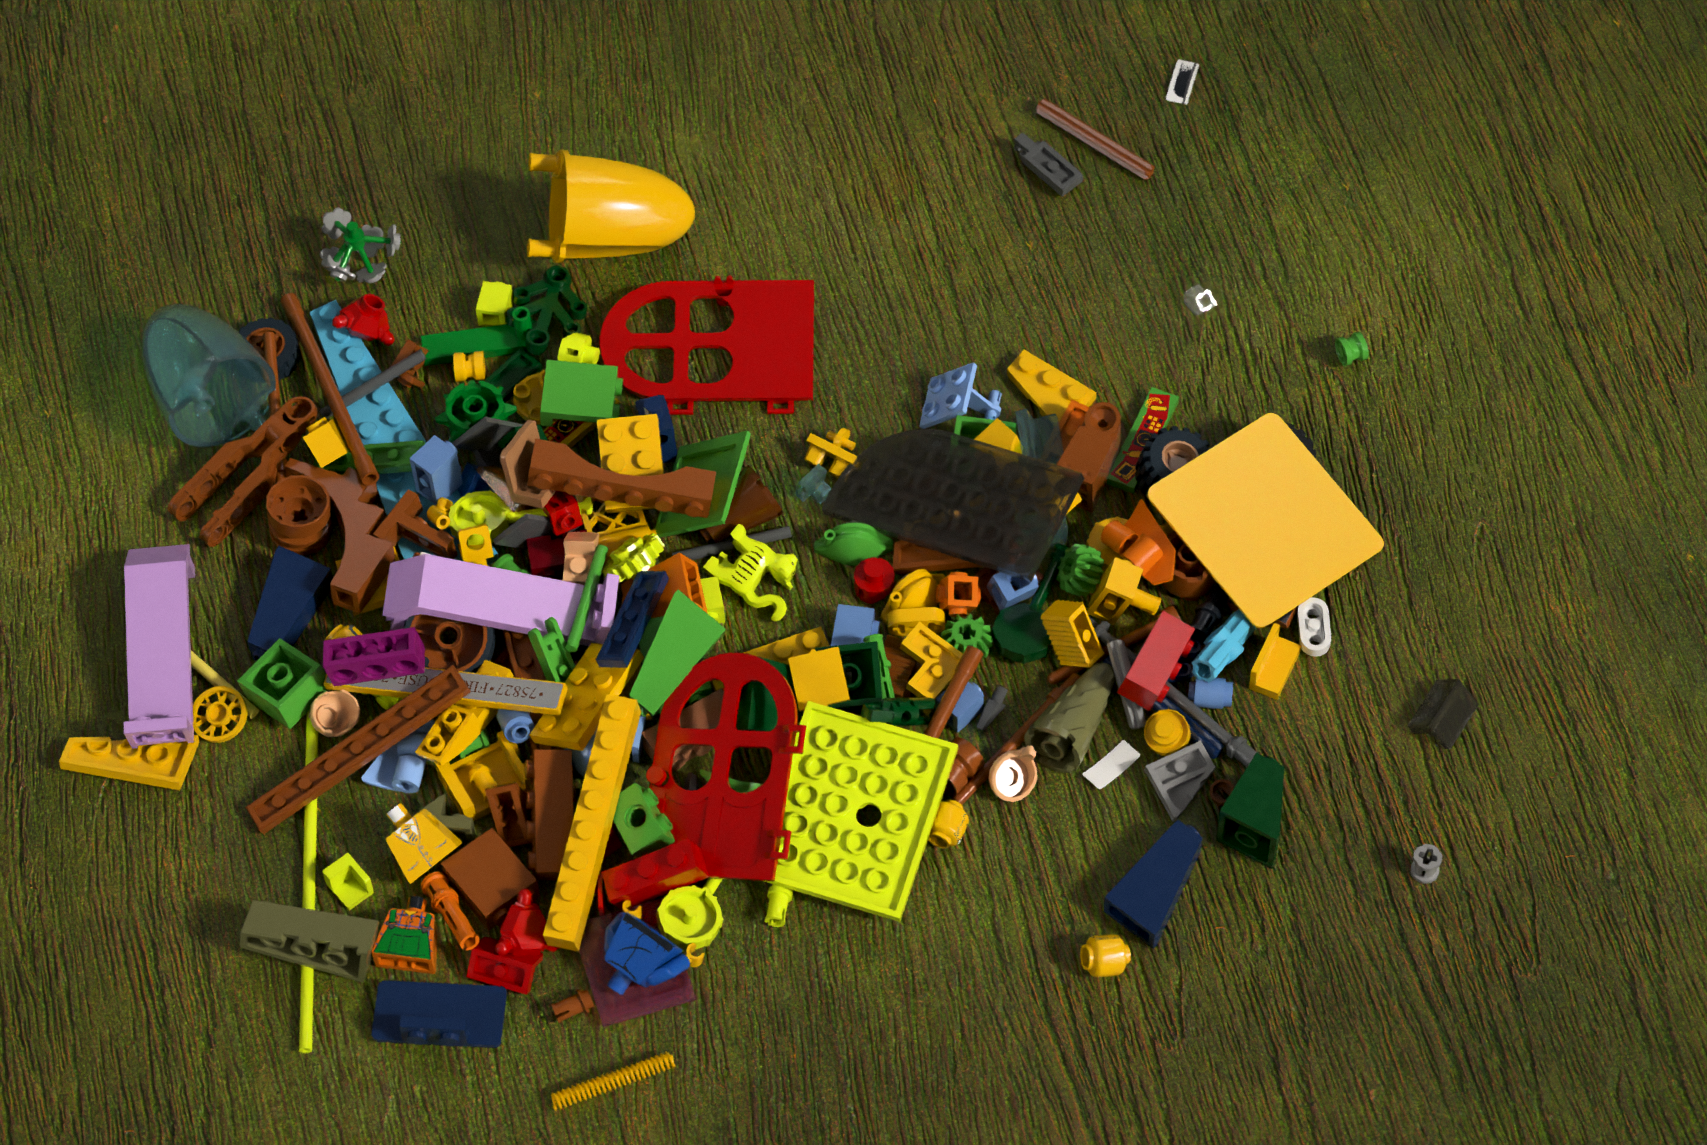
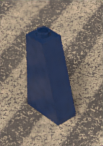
(288, 600)
(1154, 884)

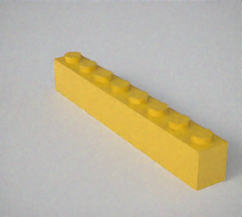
(592, 823)

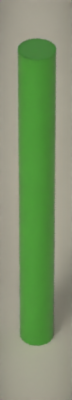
(586, 598)

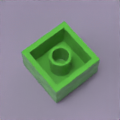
(283, 683)

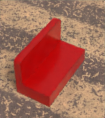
(507, 971)

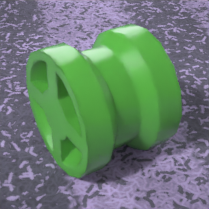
(1351, 348)

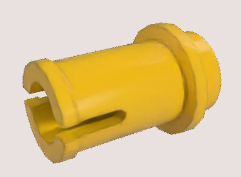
(481, 777)

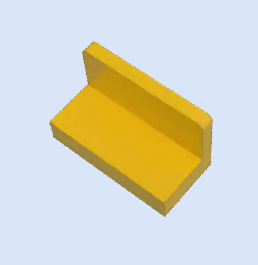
(1273, 664)

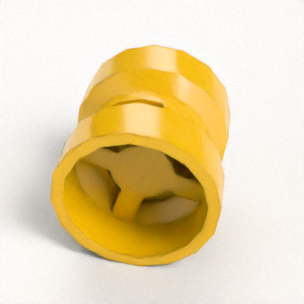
(469, 366)

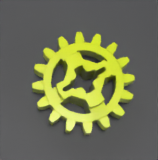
(634, 556)

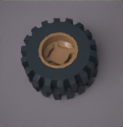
(1167, 453)

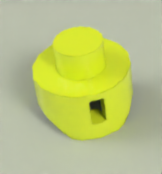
(583, 344)

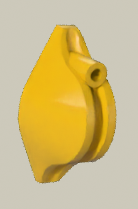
(913, 591)

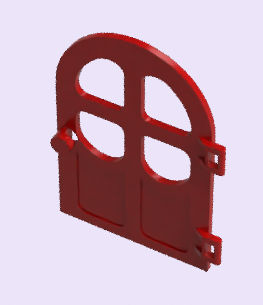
(767, 341)
(732, 828)

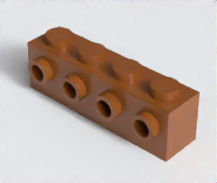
(551, 810)

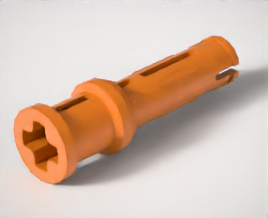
(445, 902)

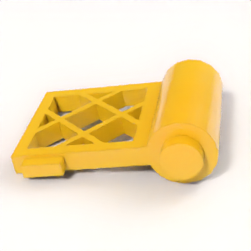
(617, 532)

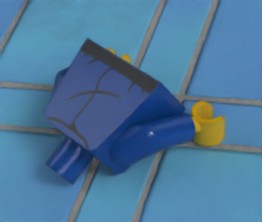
(642, 952)

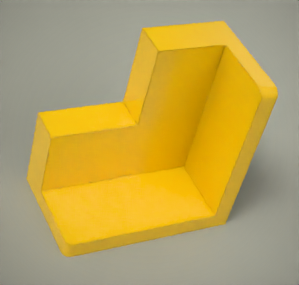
(937, 661)

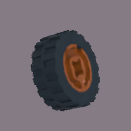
(285, 340)

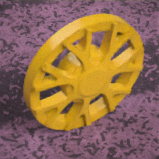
(219, 714)

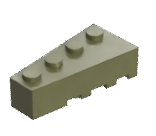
(311, 938)

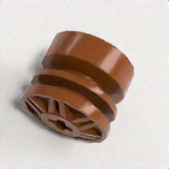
(299, 514)

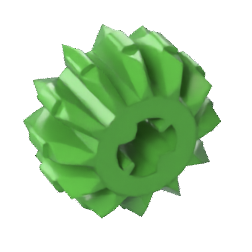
(1080, 570)
(968, 633)

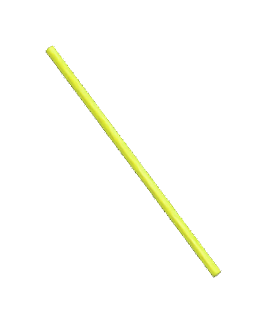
(308, 895)

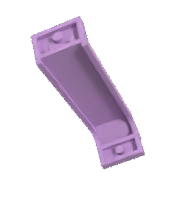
(493, 597)
(158, 645)

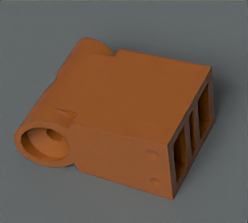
(1094, 451)

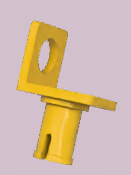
(475, 553)

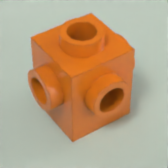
(965, 587)

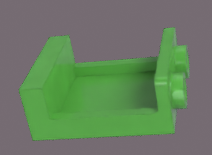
(579, 392)

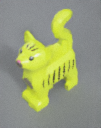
(749, 569)

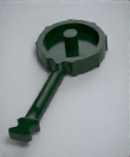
(1018, 629)

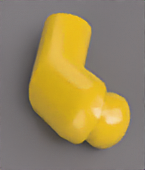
(439, 513)

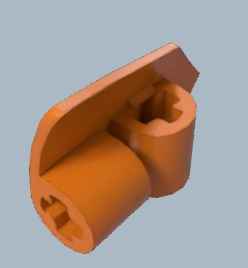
(1143, 544)

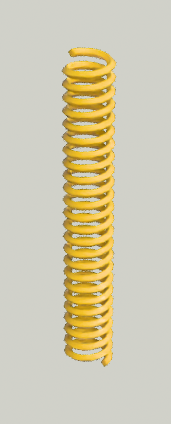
(613, 1075)

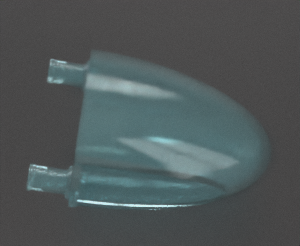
(204, 375)

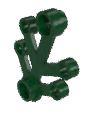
(554, 281)

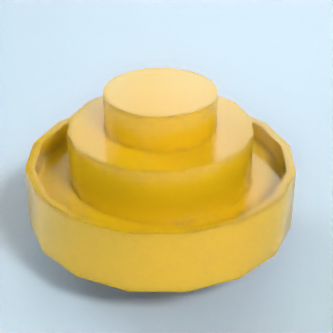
(1167, 732)

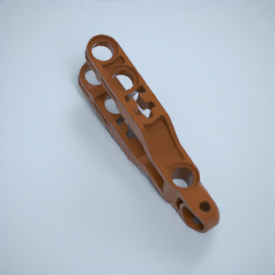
(270, 443)

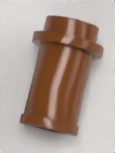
(572, 1005)

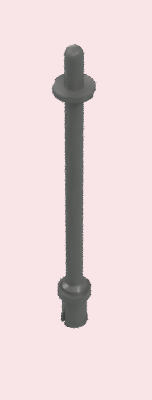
(1235, 746)

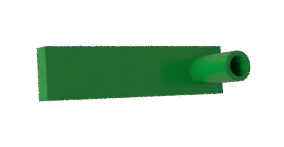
(493, 340)

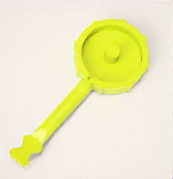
(489, 509)
(691, 915)

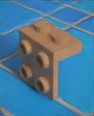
(516, 465)

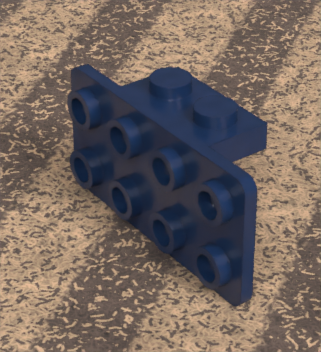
(439, 1014)

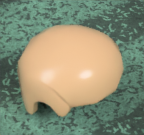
(334, 713)

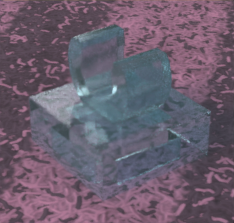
(814, 485)

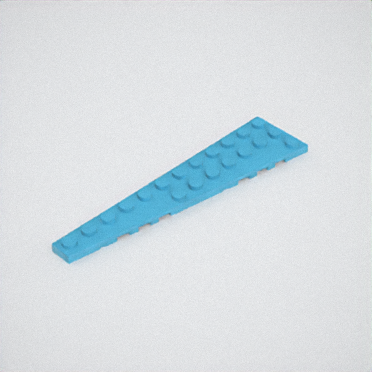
(376, 416)

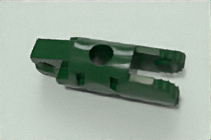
(899, 711)

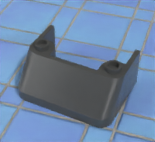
(483, 441)

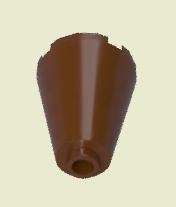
(750, 507)

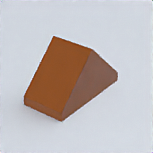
(509, 813)

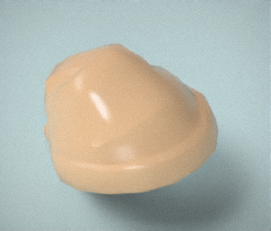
(1014, 774)

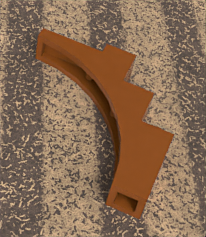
(365, 556)

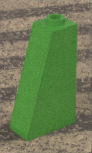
(679, 644)

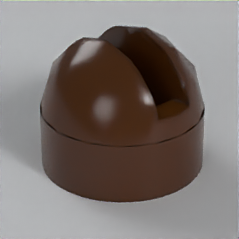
(1225, 786)

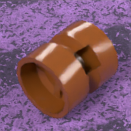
(966, 765)

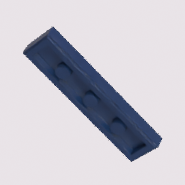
(632, 619)

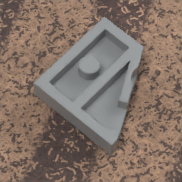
(1180, 777)

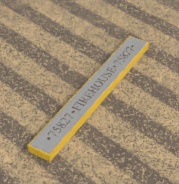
(486, 690)

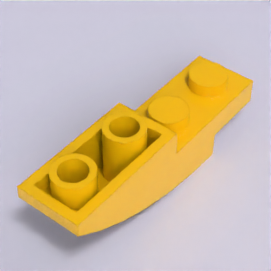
(459, 725)

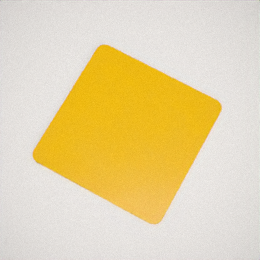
(1265, 519)

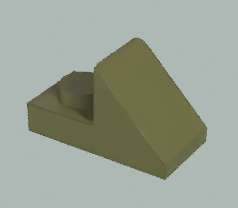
(457, 823)

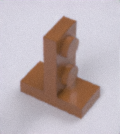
(405, 523)

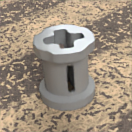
(1431, 870)

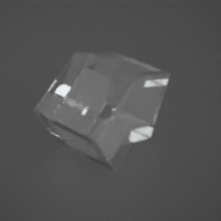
(1199, 299)

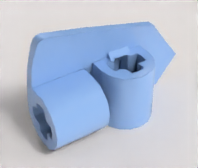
(400, 766)

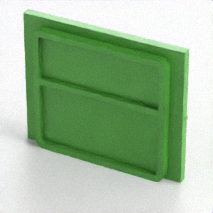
(717, 454)

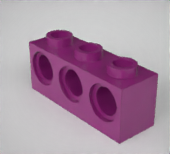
(374, 656)

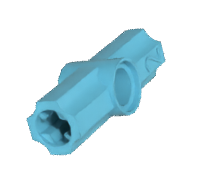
(1222, 647)

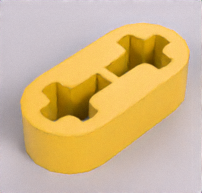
(902, 621)

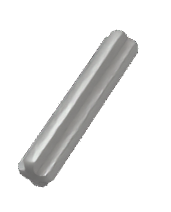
(1121, 666)

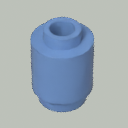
(1212, 694)
(515, 725)

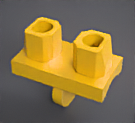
(820, 449)

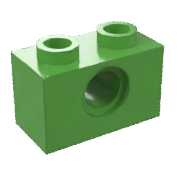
(653, 833)

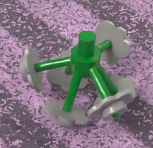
(364, 241)

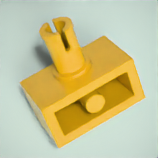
(1118, 591)

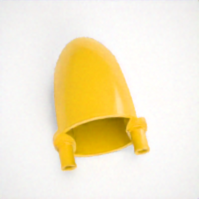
(608, 208)

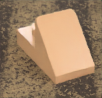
(579, 554)

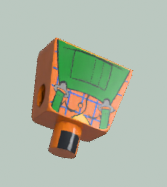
(408, 939)

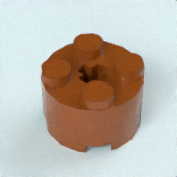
(1189, 576)

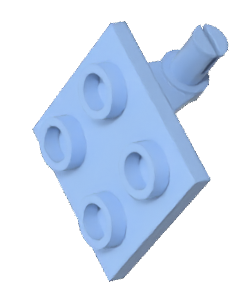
(952, 395)

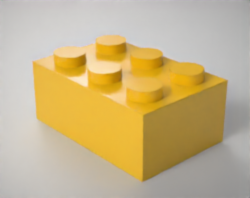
(630, 448)

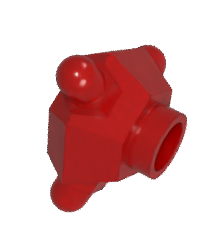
(365, 319)
(523, 928)

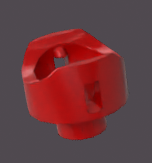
(873, 579)

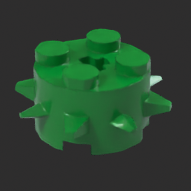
(470, 404)

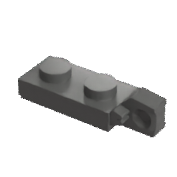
(1048, 164)

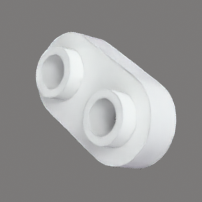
(1314, 629)

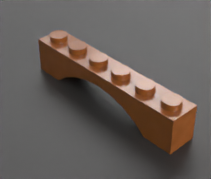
(561, 469)

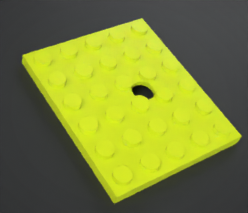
(844, 770)

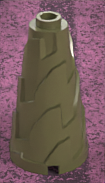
(1068, 724)

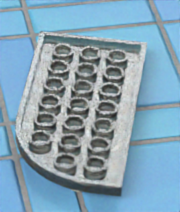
(958, 498)

